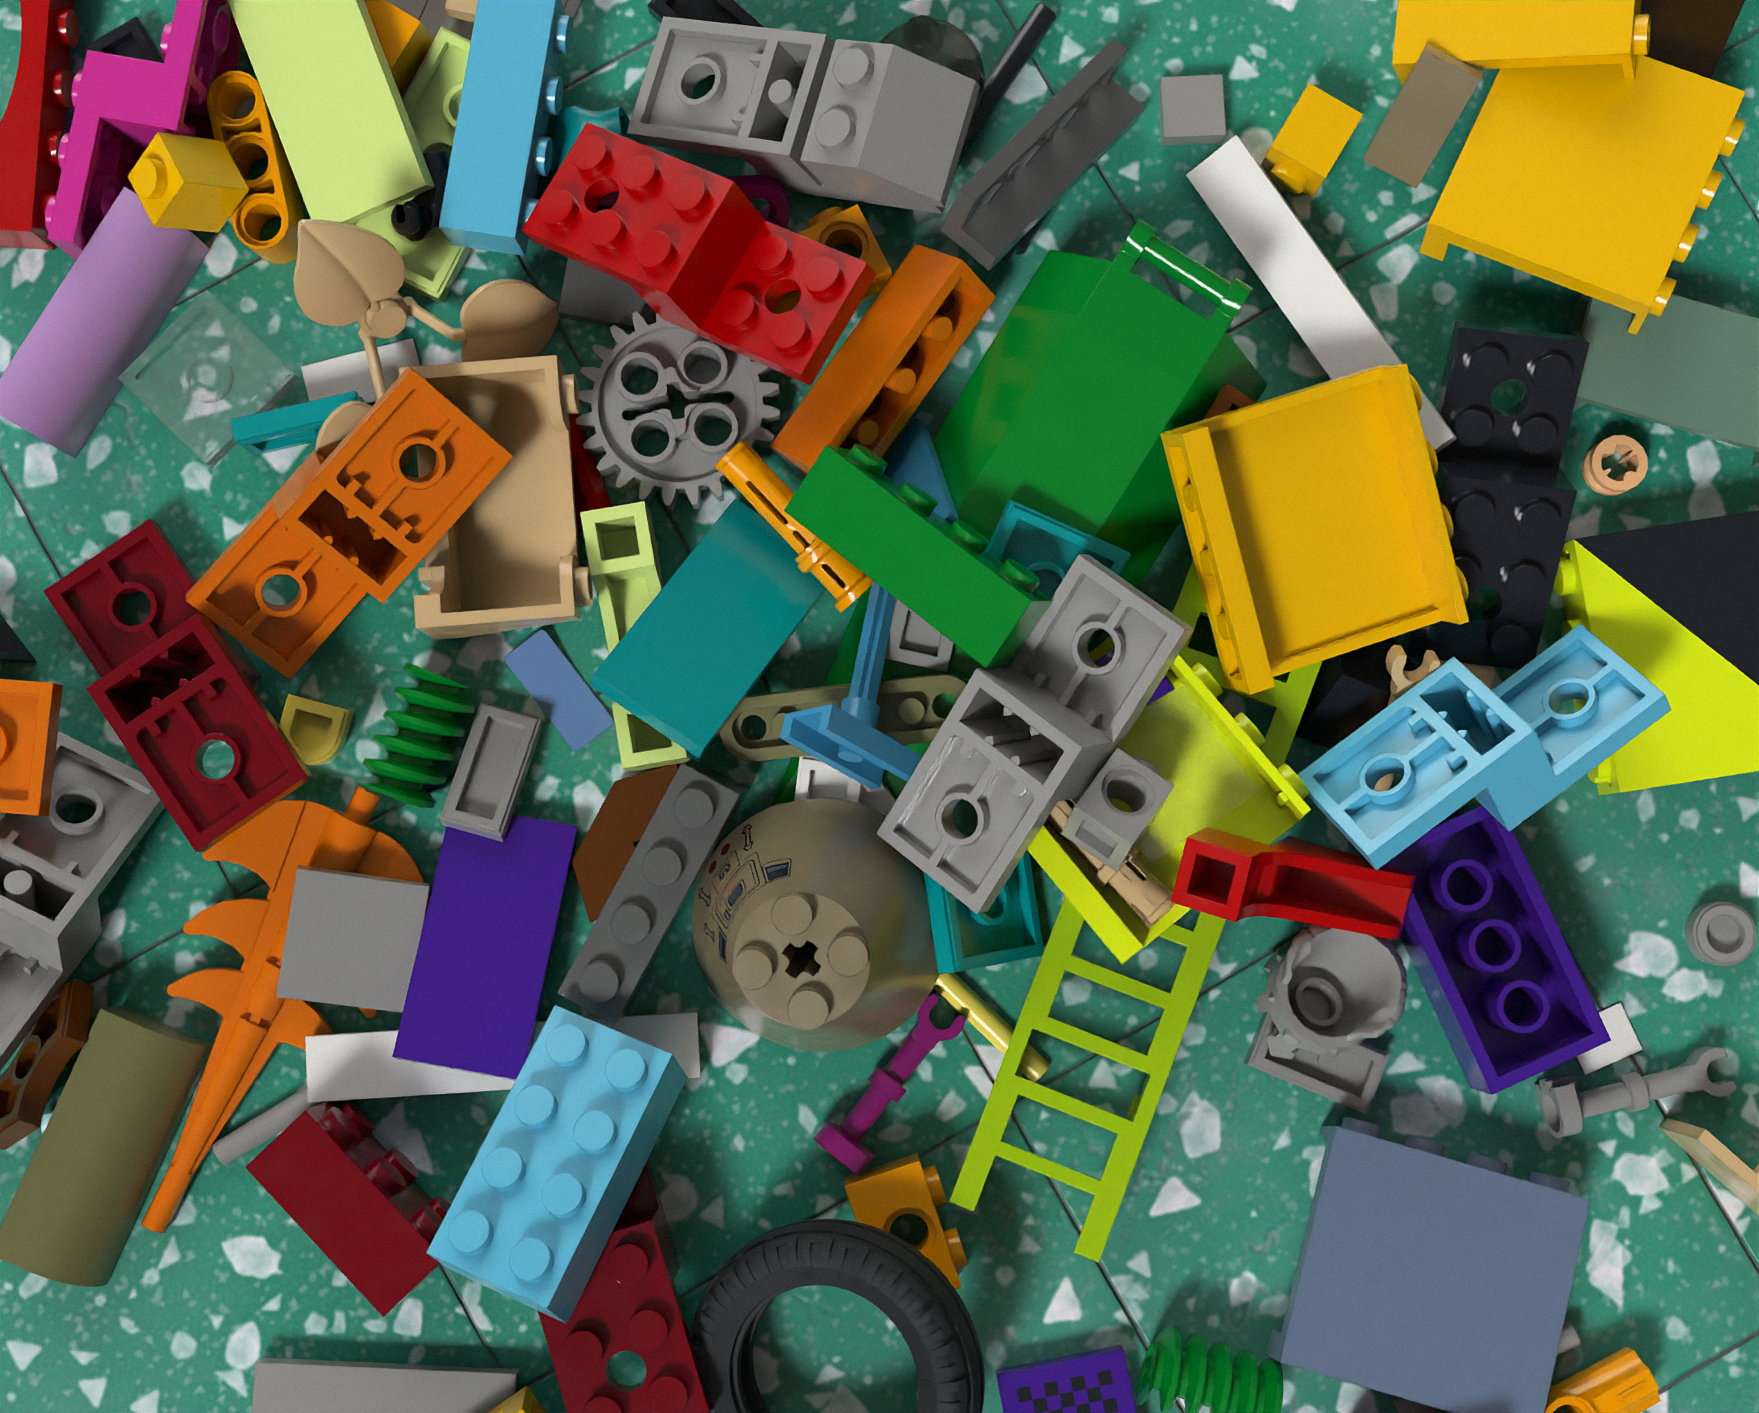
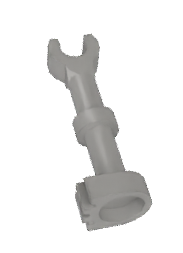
(1565, 1107)

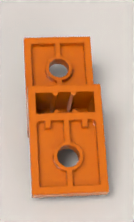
(349, 524)

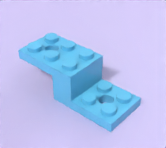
(1481, 744)

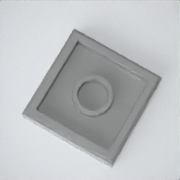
(351, 939)

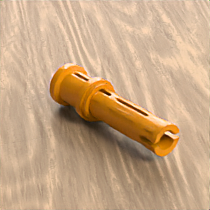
(770, 497)

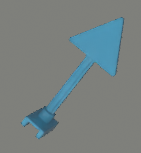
(849, 734)

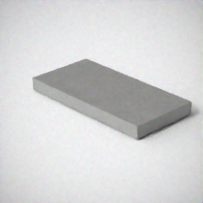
(373, 1387)

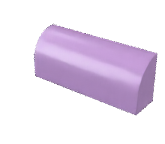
(97, 325)

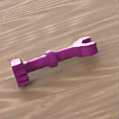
(886, 1085)

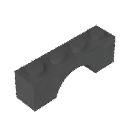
(652, 890)

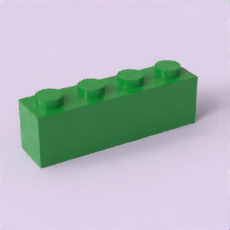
(919, 555)

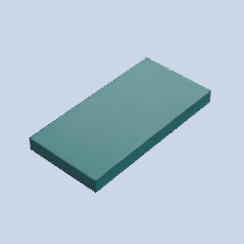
(711, 630)

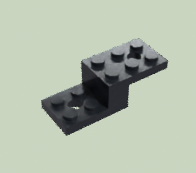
(1504, 486)

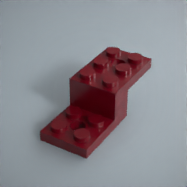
(176, 688)
(630, 1308)

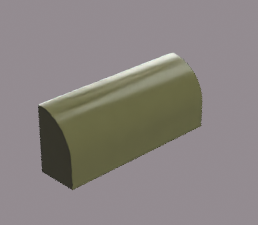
(102, 1148)

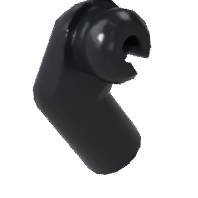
(421, 215)

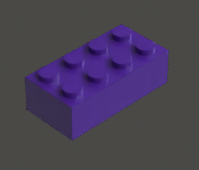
(1493, 954)

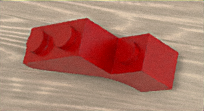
(1291, 882)

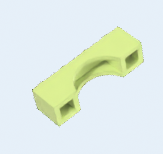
(626, 580)

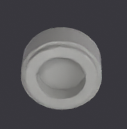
(1720, 933)

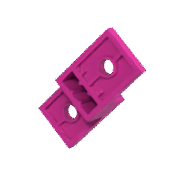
(125, 104)

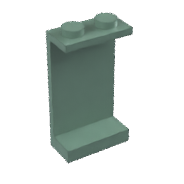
(1681, 369)

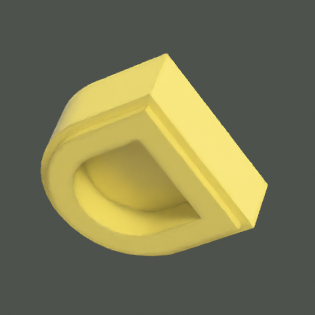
(315, 729)

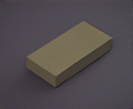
(1422, 115)

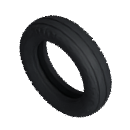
(849, 1258)

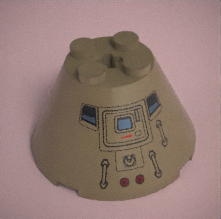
(814, 927)

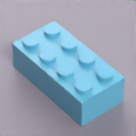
(559, 1163)

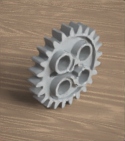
(686, 463)

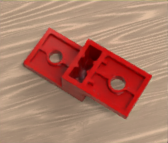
(699, 252)

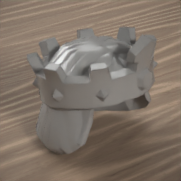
(1332, 992)

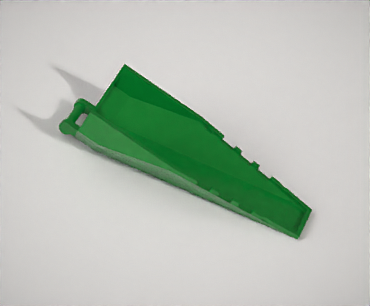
(1074, 417)

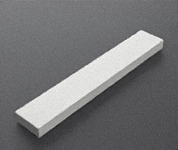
(1298, 271)
(363, 1065)

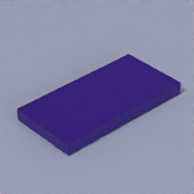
(487, 948)

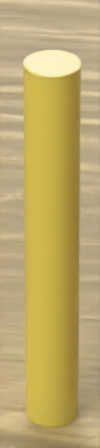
(987, 1022)

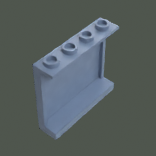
(1432, 1275)

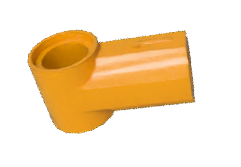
(1609, 1386)

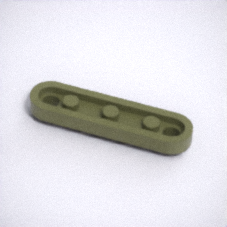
(905, 713)

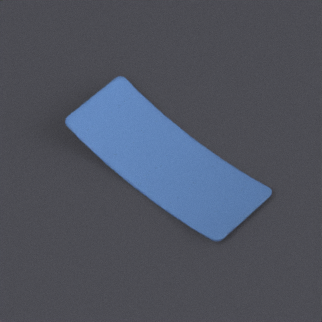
(559, 690)

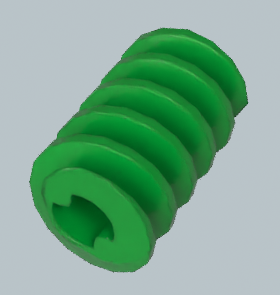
(419, 737)
(1208, 1376)

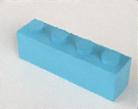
(504, 123)

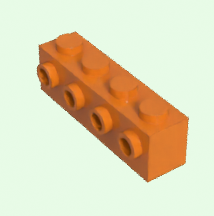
(888, 359)

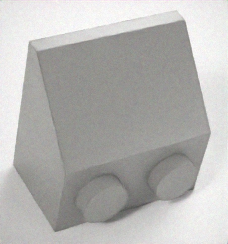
(888, 124)

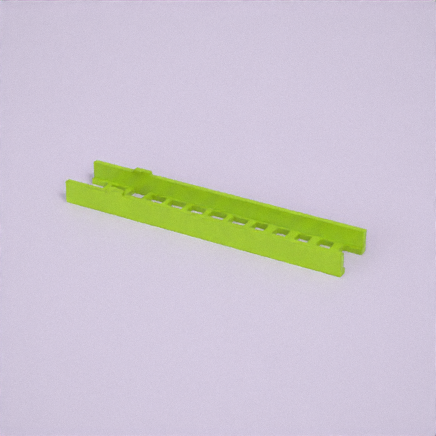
(1289, 704)

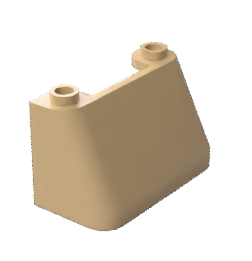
(516, 546)

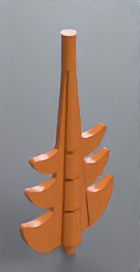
(252, 1015)

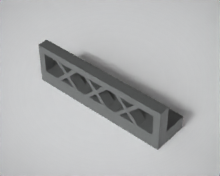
(1043, 160)

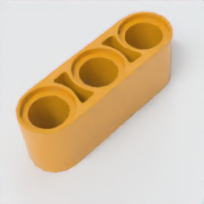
(248, 140)

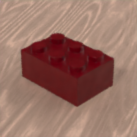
(354, 1200)

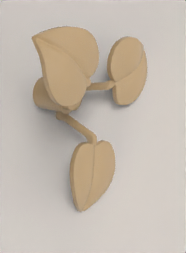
(356, 276)

